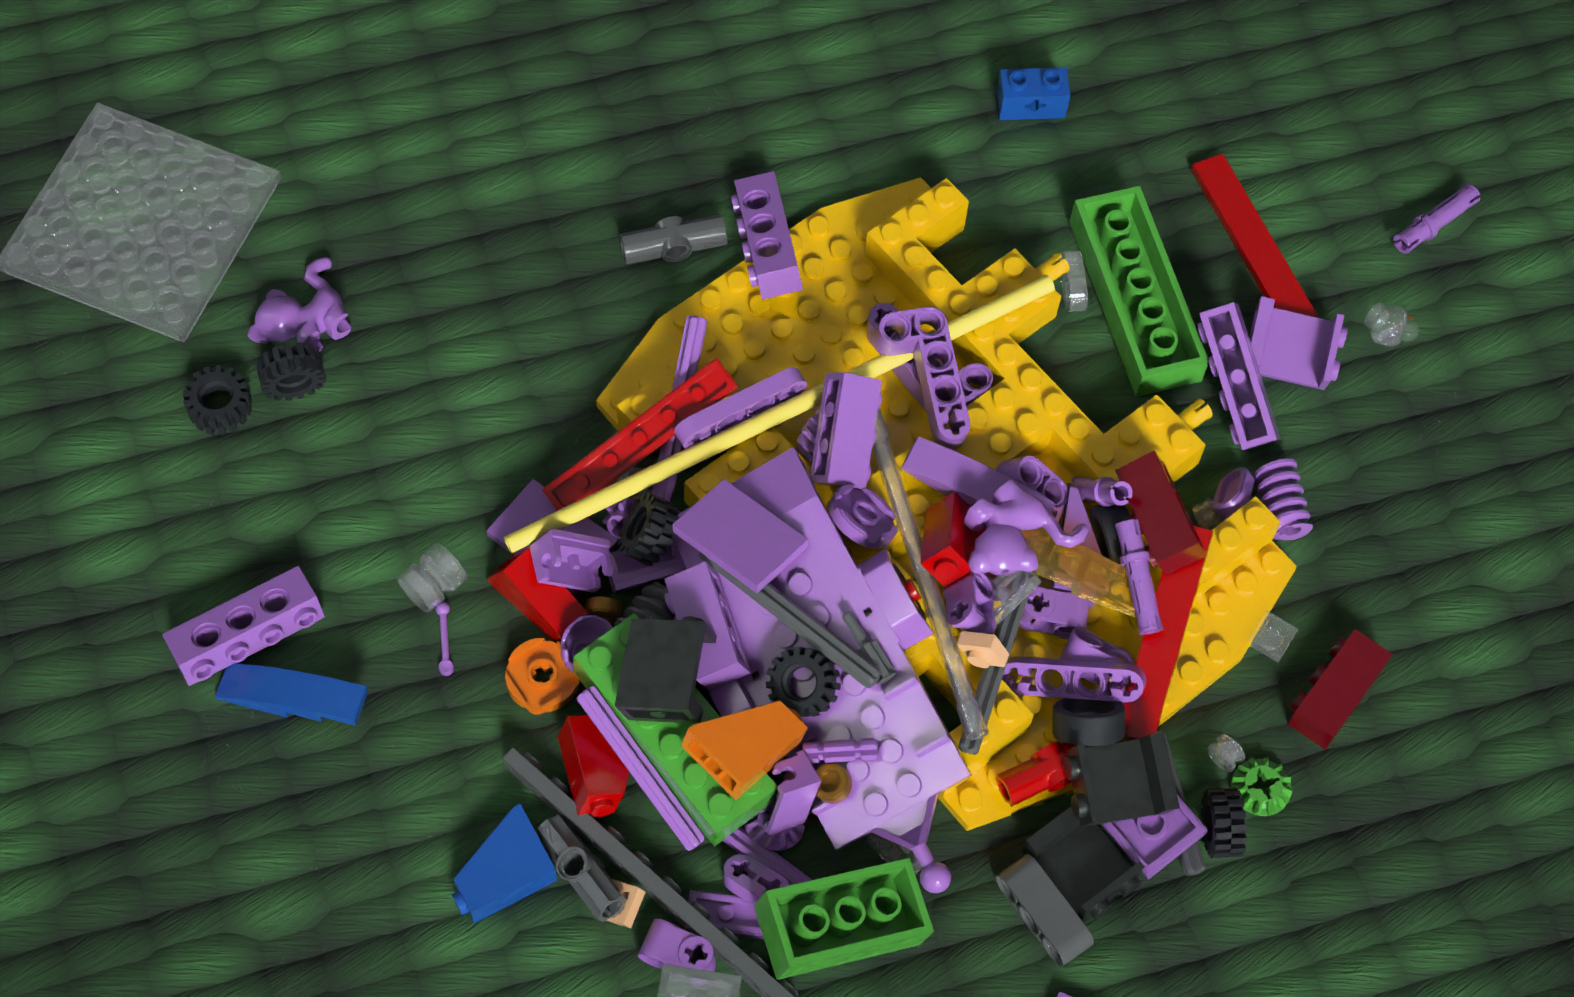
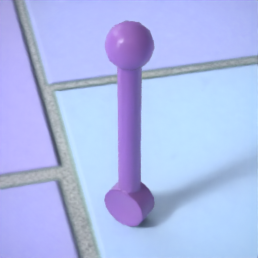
(445, 666)

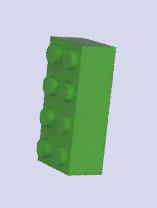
(843, 918)

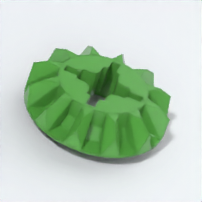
(1254, 799)

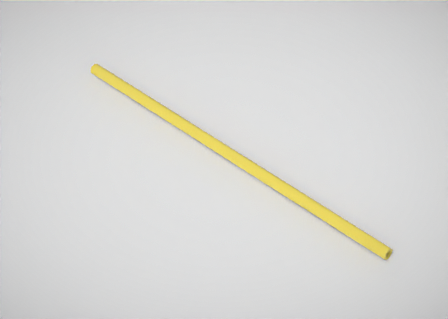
(759, 423)

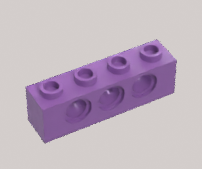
(767, 234)
(243, 626)

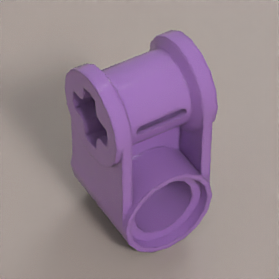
(971, 604)
(1054, 613)
(1089, 647)
(674, 946)

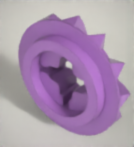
(778, 841)

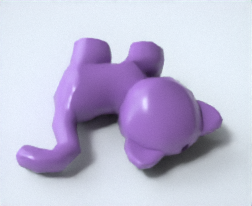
(284, 317)
(1002, 546)

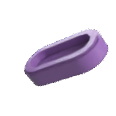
(1233, 492)

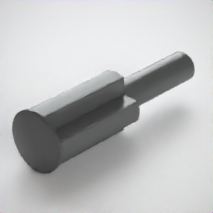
(870, 650)

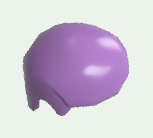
(580, 635)

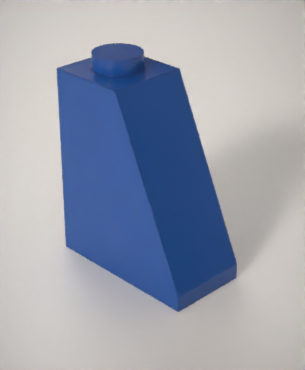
(504, 868)

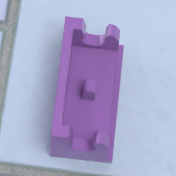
(571, 560)
(632, 574)
(793, 795)

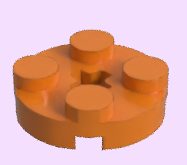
(534, 695)

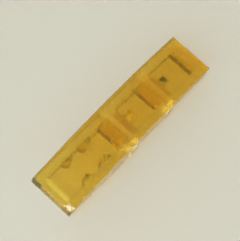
(1083, 570)

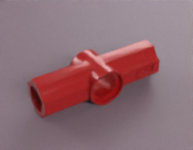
(1035, 775)

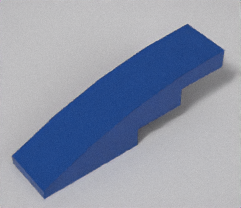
(292, 692)

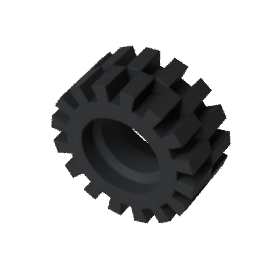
(291, 371)
(210, 383)
(648, 529)
(825, 681)
(1224, 822)

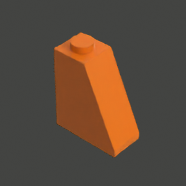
(744, 744)

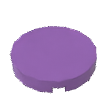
(862, 516)

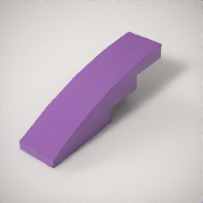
(951, 471)

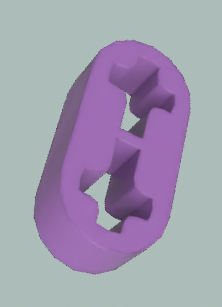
(755, 883)

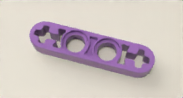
(740, 406)
(1071, 673)

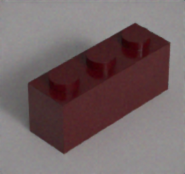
(1161, 514)
(1338, 688)

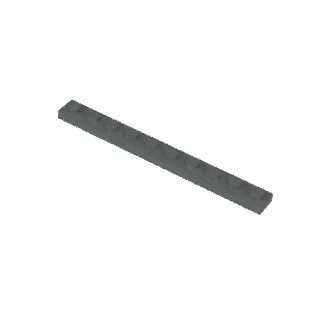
(638, 870)

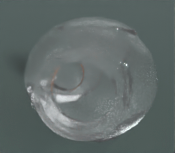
(1390, 325)

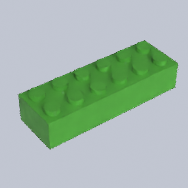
(1138, 291)
(696, 789)

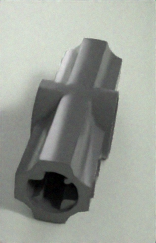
(673, 239)
(593, 881)

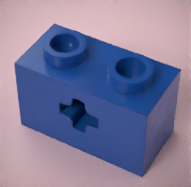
(1033, 93)

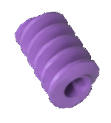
(1281, 495)

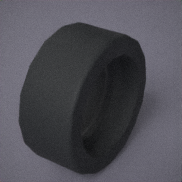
(1103, 526)
(1089, 721)

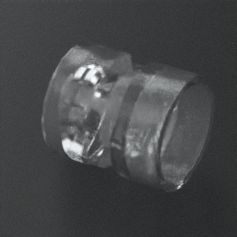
(428, 581)

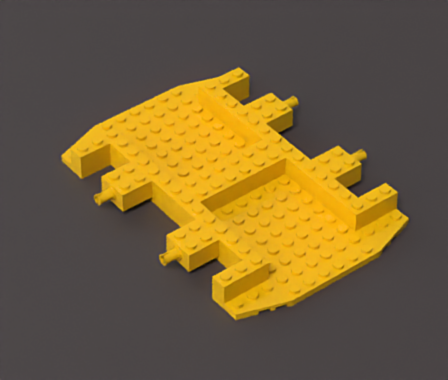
(881, 253)

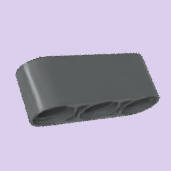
(1044, 910)

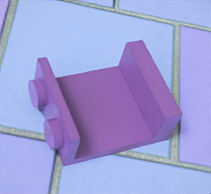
(1296, 345)

